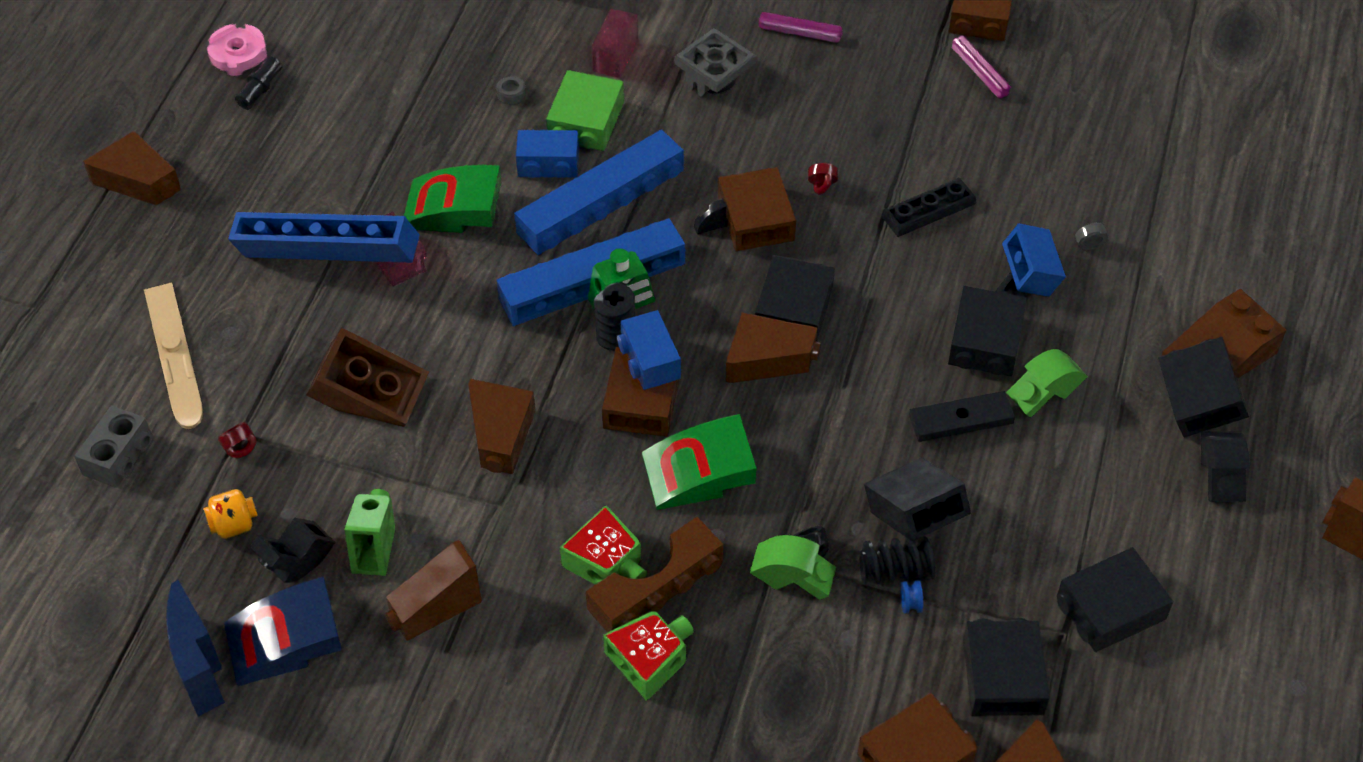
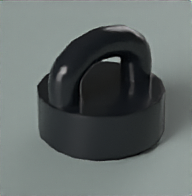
(818, 535)

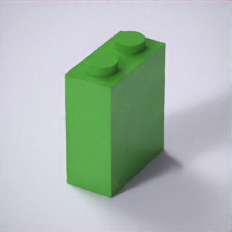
(589, 106)

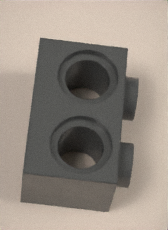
(114, 446)

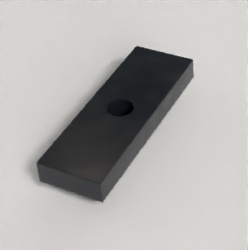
(928, 207)
(961, 416)

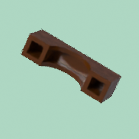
(624, 599)

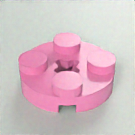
(235, 62)

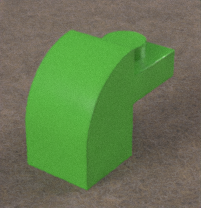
(1047, 376)
(793, 560)

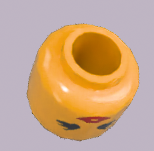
(230, 513)

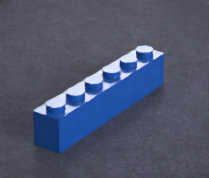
(599, 192)
(324, 237)
(567, 278)

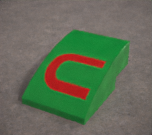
(454, 198)
(699, 463)

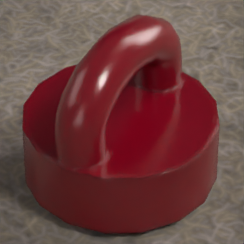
(822, 176)
(234, 436)

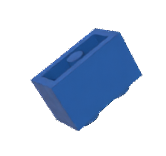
(547, 153)
(1033, 260)
(650, 350)

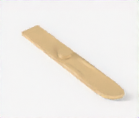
(174, 355)

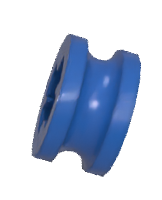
(911, 597)

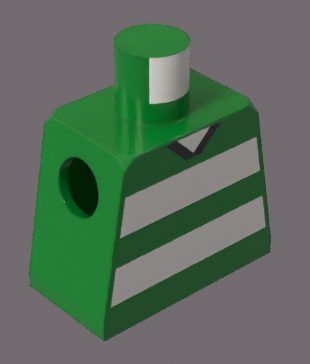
(625, 269)

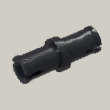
(258, 83)

